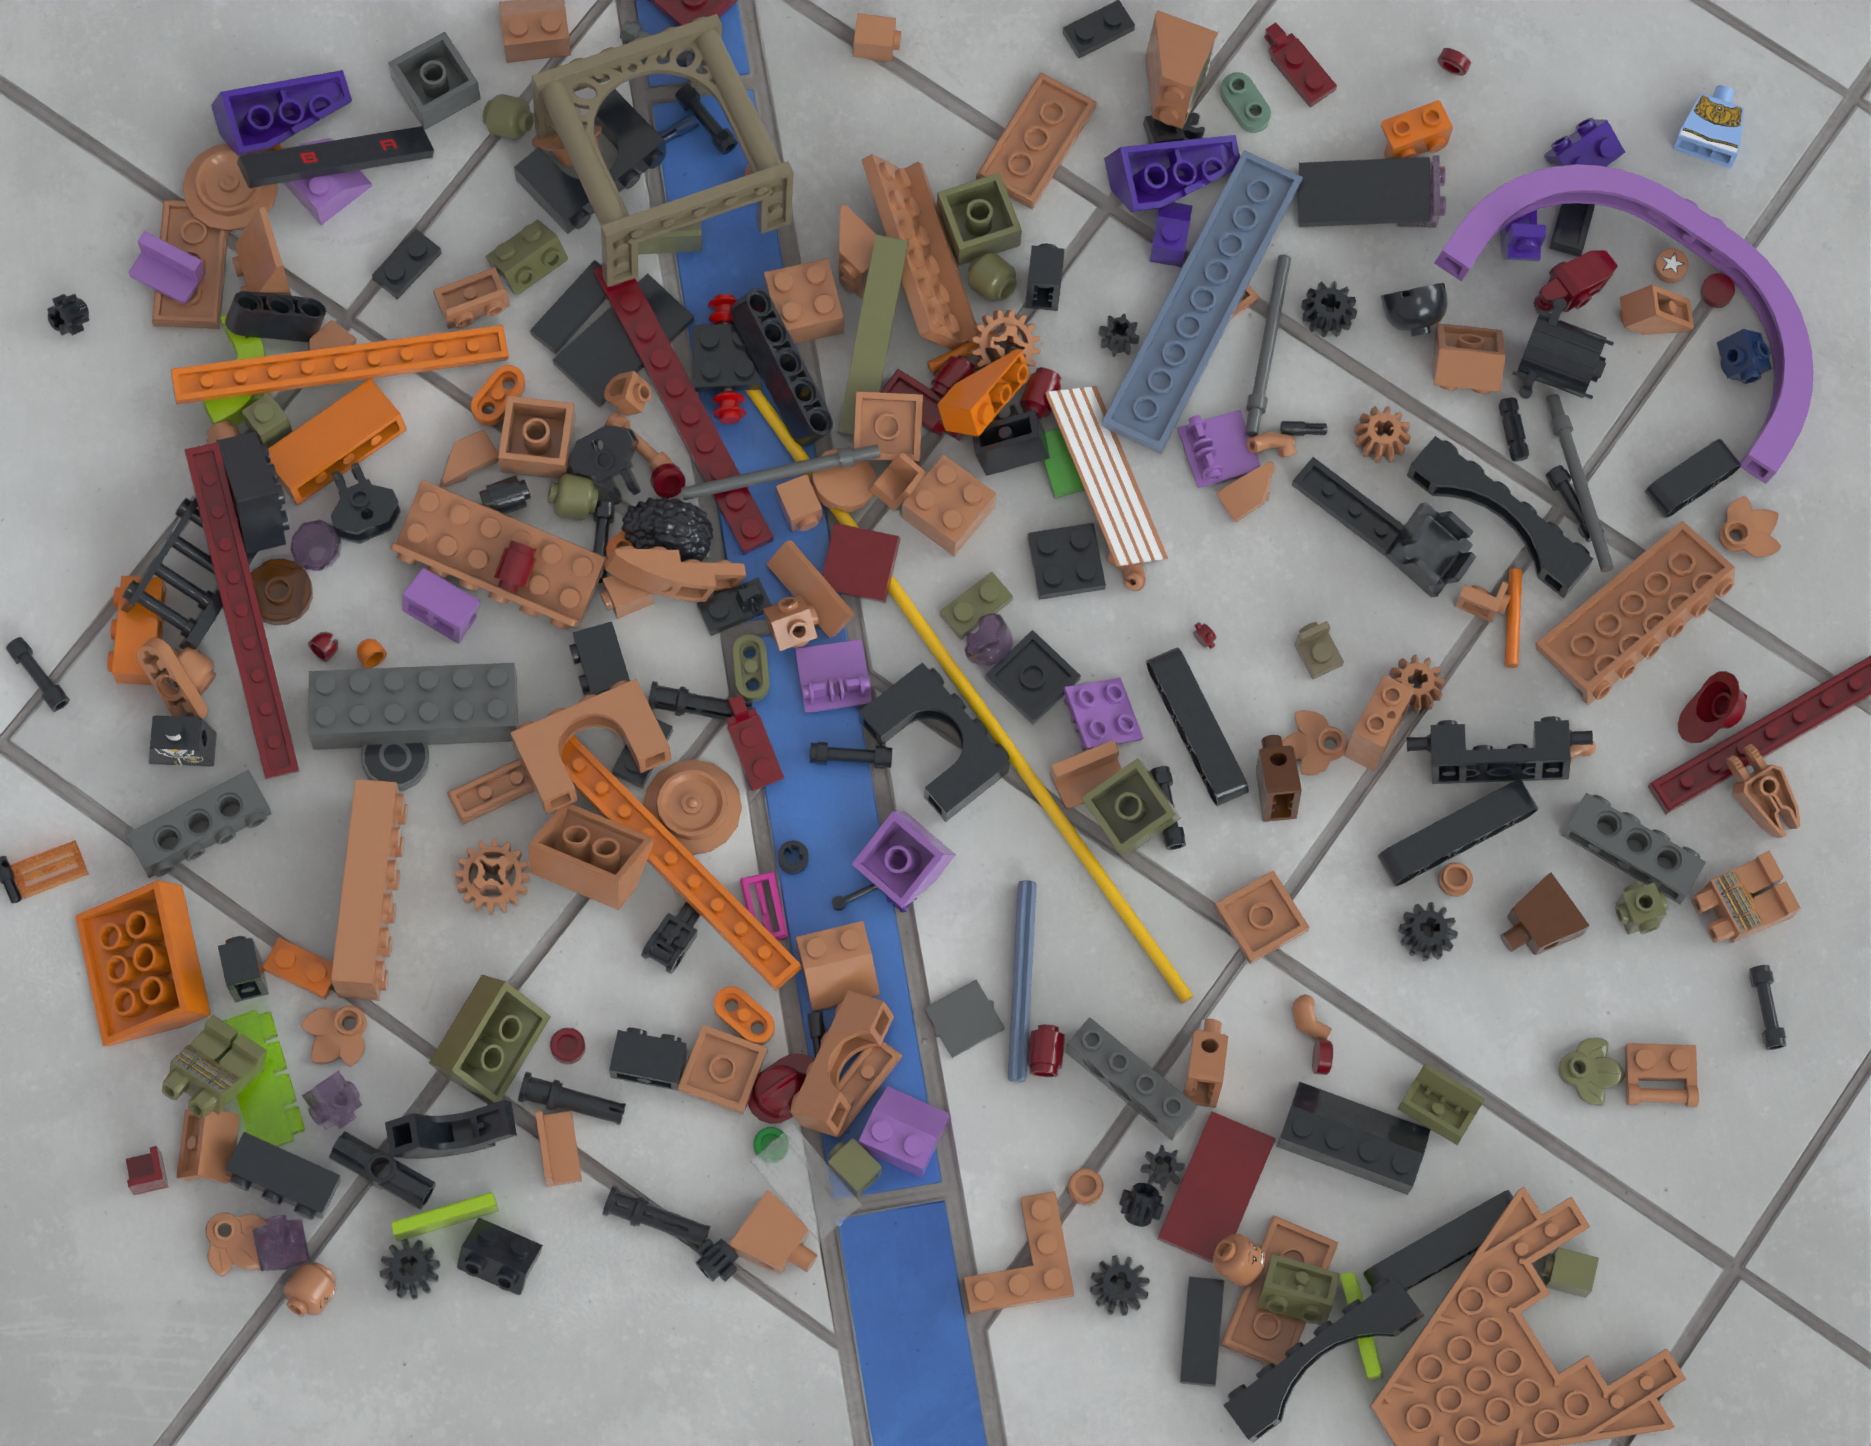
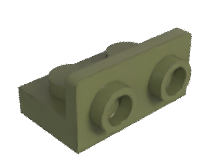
(1298, 1290)

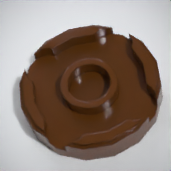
(282, 591)

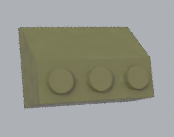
(489, 1039)

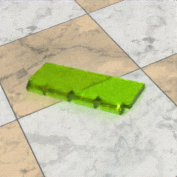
(267, 1094)

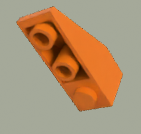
(981, 396)

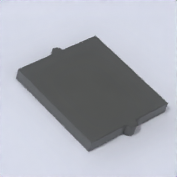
(964, 1018)

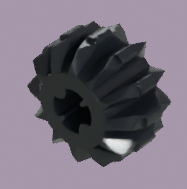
(1324, 297)
(1441, 937)
(396, 1272)
(1107, 1288)

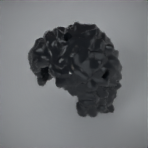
(670, 526)

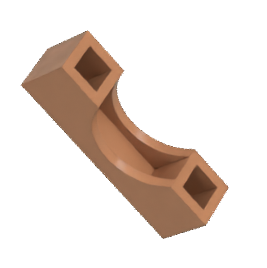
(857, 1025)

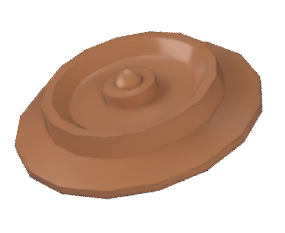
(219, 192)
(695, 804)

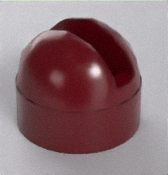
(323, 646)

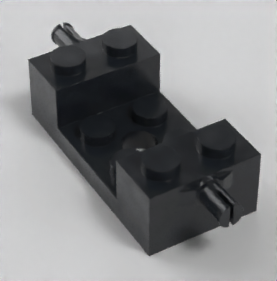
(1545, 761)

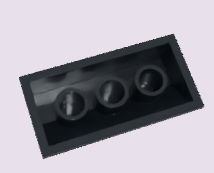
(1354, 1138)

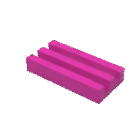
(757, 880)

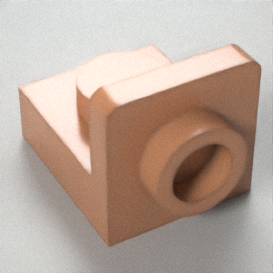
(1480, 602)

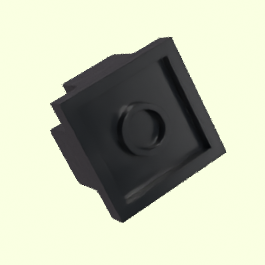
(1432, 549)

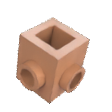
(791, 622)

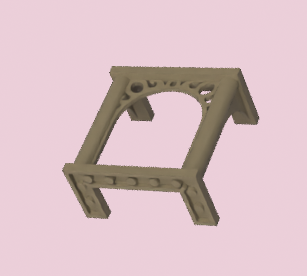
(705, 62)

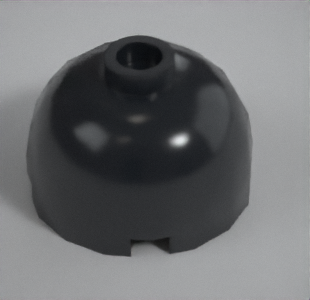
(1416, 308)

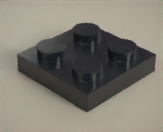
(1066, 561)
(1032, 677)

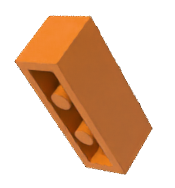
(132, 631)

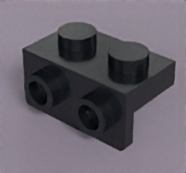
(498, 1256)

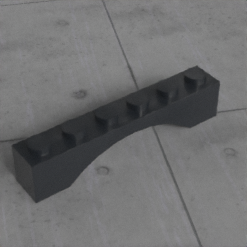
(1448, 474)
(1263, 1403)

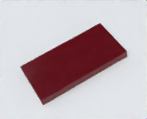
(1216, 1186)

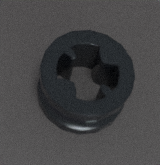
(783, 860)

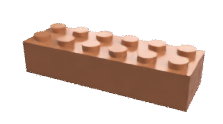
(367, 890)

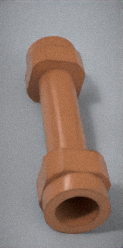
(643, 448)

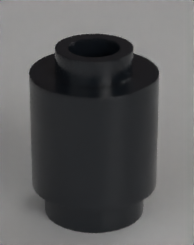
(506, 495)

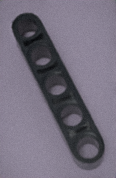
(781, 367)
(1197, 726)
(1458, 832)
(1440, 1247)

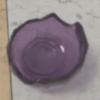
(316, 545)
(990, 642)

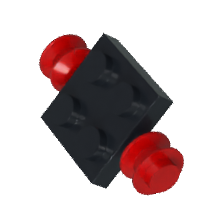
(723, 361)

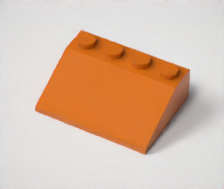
(142, 963)

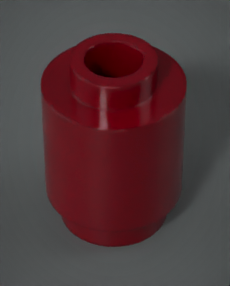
(951, 372)
(1034, 394)
(515, 566)
(1046, 1051)

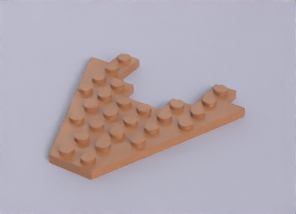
(1485, 1376)

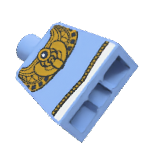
(1713, 128)

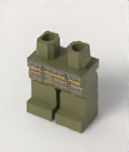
(214, 1068)

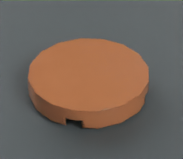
(845, 487)

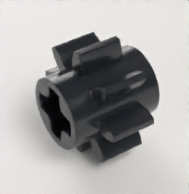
(68, 314)
(1115, 342)
(1160, 1158)
(1141, 1204)
(716, 1260)

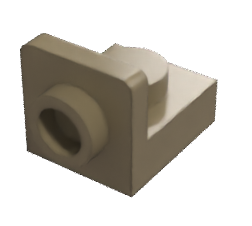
(1318, 649)

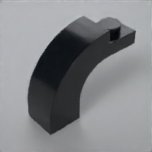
(450, 1135)

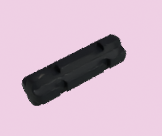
(1513, 429)

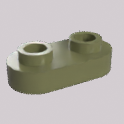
(751, 669)

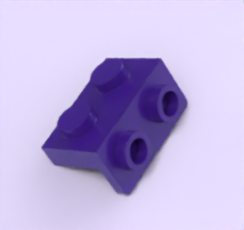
(1590, 145)

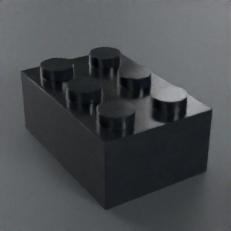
(254, 492)

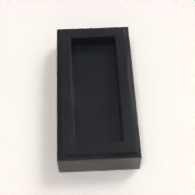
(1572, 228)

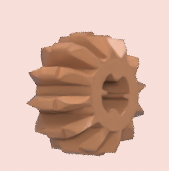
(1385, 445)
(1424, 675)

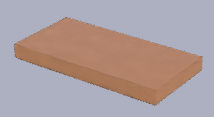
(1038, 139)
(205, 243)
(1258, 1331)

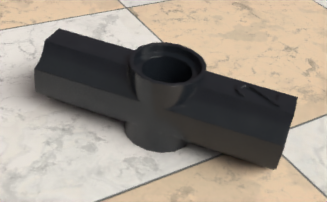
(401, 1181)

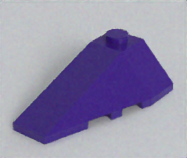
(270, 113)
(1163, 172)

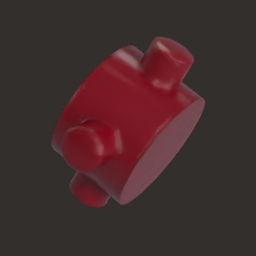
(1204, 635)

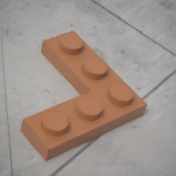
(1043, 1281)

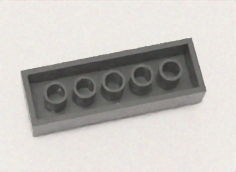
(413, 705)

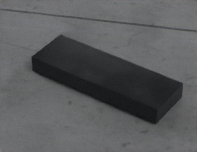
(570, 311)
(1201, 1331)

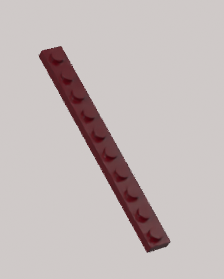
(685, 410)
(241, 610)

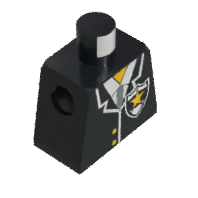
(179, 741)

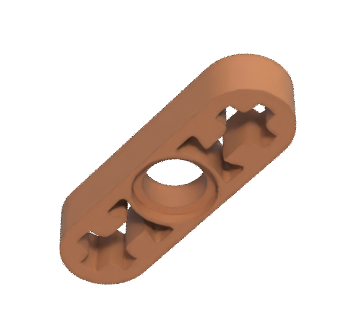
(167, 659)

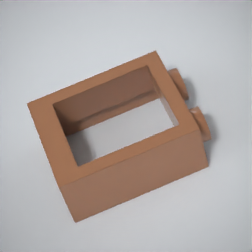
(1379, 722)

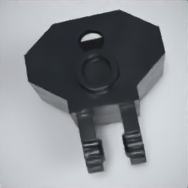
(609, 462)
(363, 508)

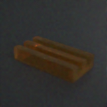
(47, 856)

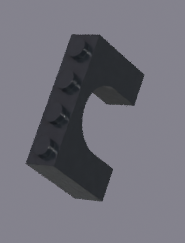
(564, 196)
(921, 697)

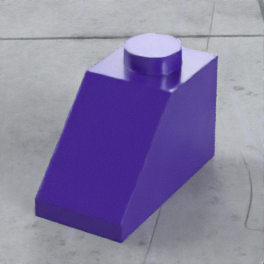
(1171, 234)

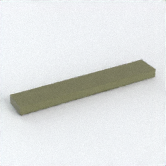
(874, 324)

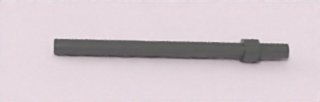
(1257, 400)
(1562, 429)
(845, 458)

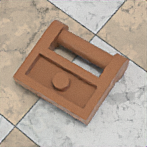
(1661, 1063)

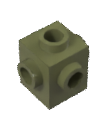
(1633, 915)

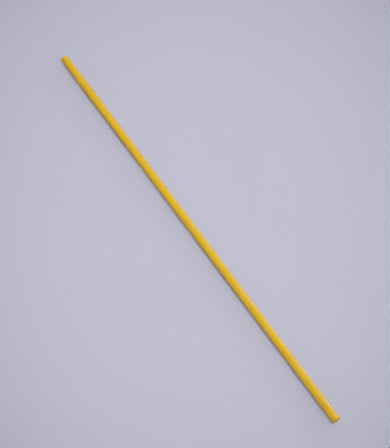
(998, 733)

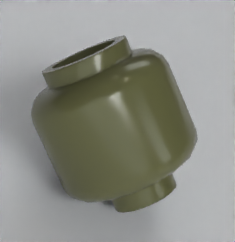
(508, 117)
(992, 277)
(573, 496)

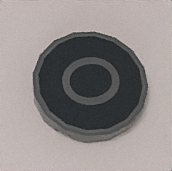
(396, 763)

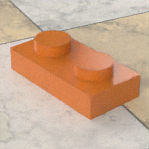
(300, 968)

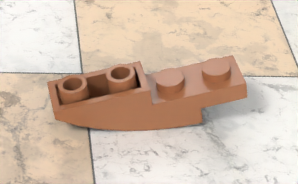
(665, 575)

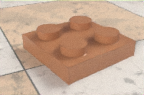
(890, 422)
(1261, 917)
(722, 1069)

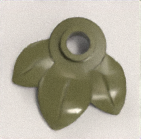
(1595, 1068)

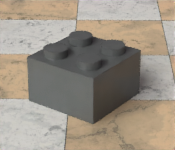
(434, 80)

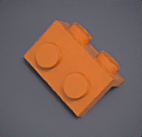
(1417, 131)

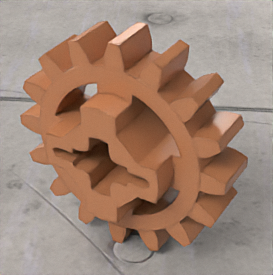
(1005, 332)
(502, 866)

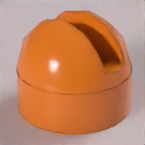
(370, 653)

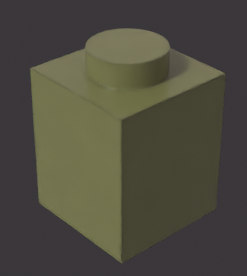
(267, 420)
(854, 1166)
(1570, 1272)

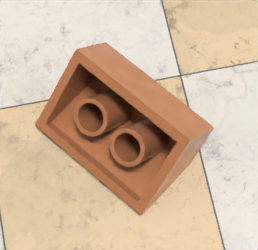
(590, 855)

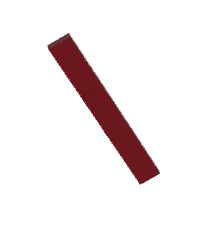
(1765, 734)

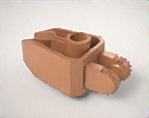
(1764, 793)

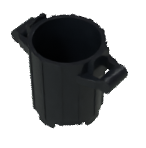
(1561, 355)

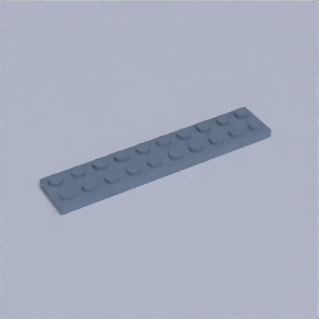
(1202, 302)

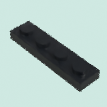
(1347, 505)

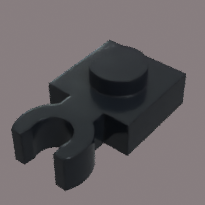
(1160, 132)

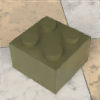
(979, 218)
(1131, 807)

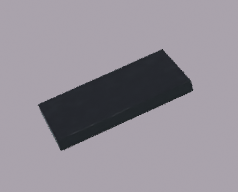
(1364, 192)
(605, 349)

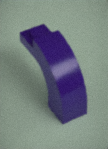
(1523, 239)

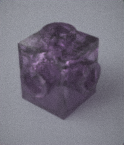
(333, 1101)
(281, 1244)

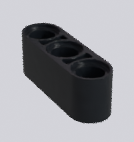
(275, 316)
(1693, 478)

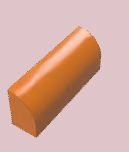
(335, 440)

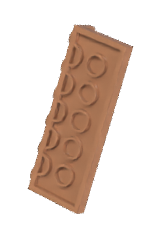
(929, 268)
(468, 542)
(1637, 612)

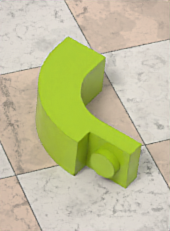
(231, 408)

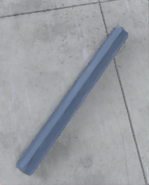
(1022, 981)

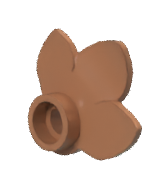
(1752, 527)
(1310, 740)
(332, 1038)
(237, 1247)

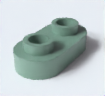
(1244, 100)

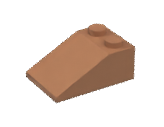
(259, 258)

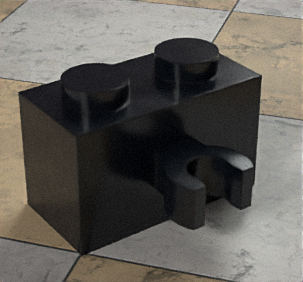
(1011, 442)

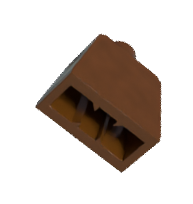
(1277, 780)
(1544, 919)

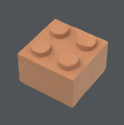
(806, 300)
(536, 437)
(948, 505)

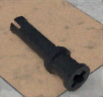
(683, 702)
(555, 1095)
(697, 1231)

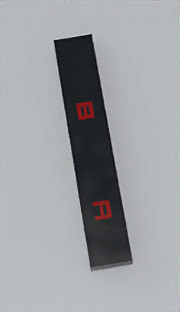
(335, 157)

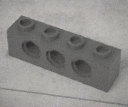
(206, 807)
(1640, 865)
(1130, 1078)

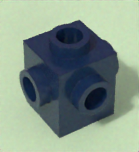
(1744, 356)

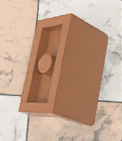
(1084, 772)
(207, 1146)
(558, 1148)

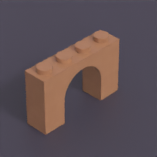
(618, 709)

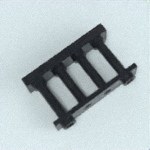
(208, 601)

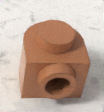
(628, 393)

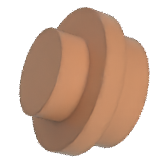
(1455, 879)

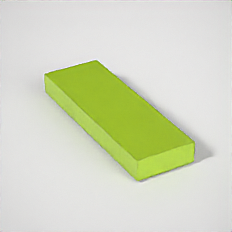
(444, 1216)
(1367, 1345)

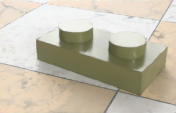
(981, 599)

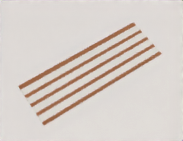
(1106, 476)

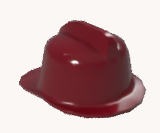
(1714, 707)
(776, 1088)

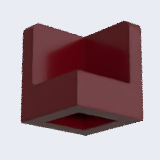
(146, 1172)

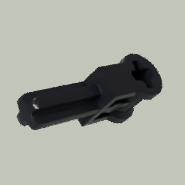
(672, 938)

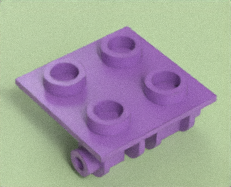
(1217, 448)
(833, 676)
(1102, 713)

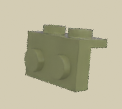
(528, 256)
(1441, 1103)

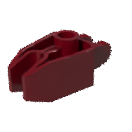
(1576, 281)

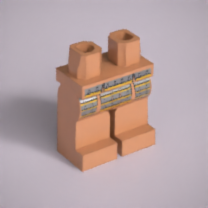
(1734, 903)

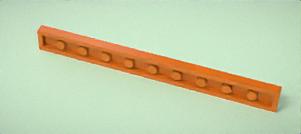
(339, 364)
(681, 868)

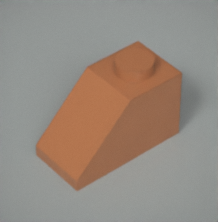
(1656, 311)

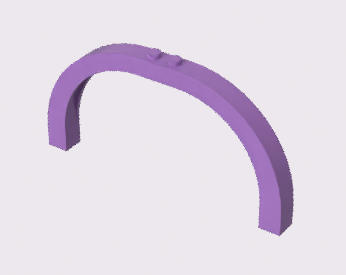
(1697, 232)

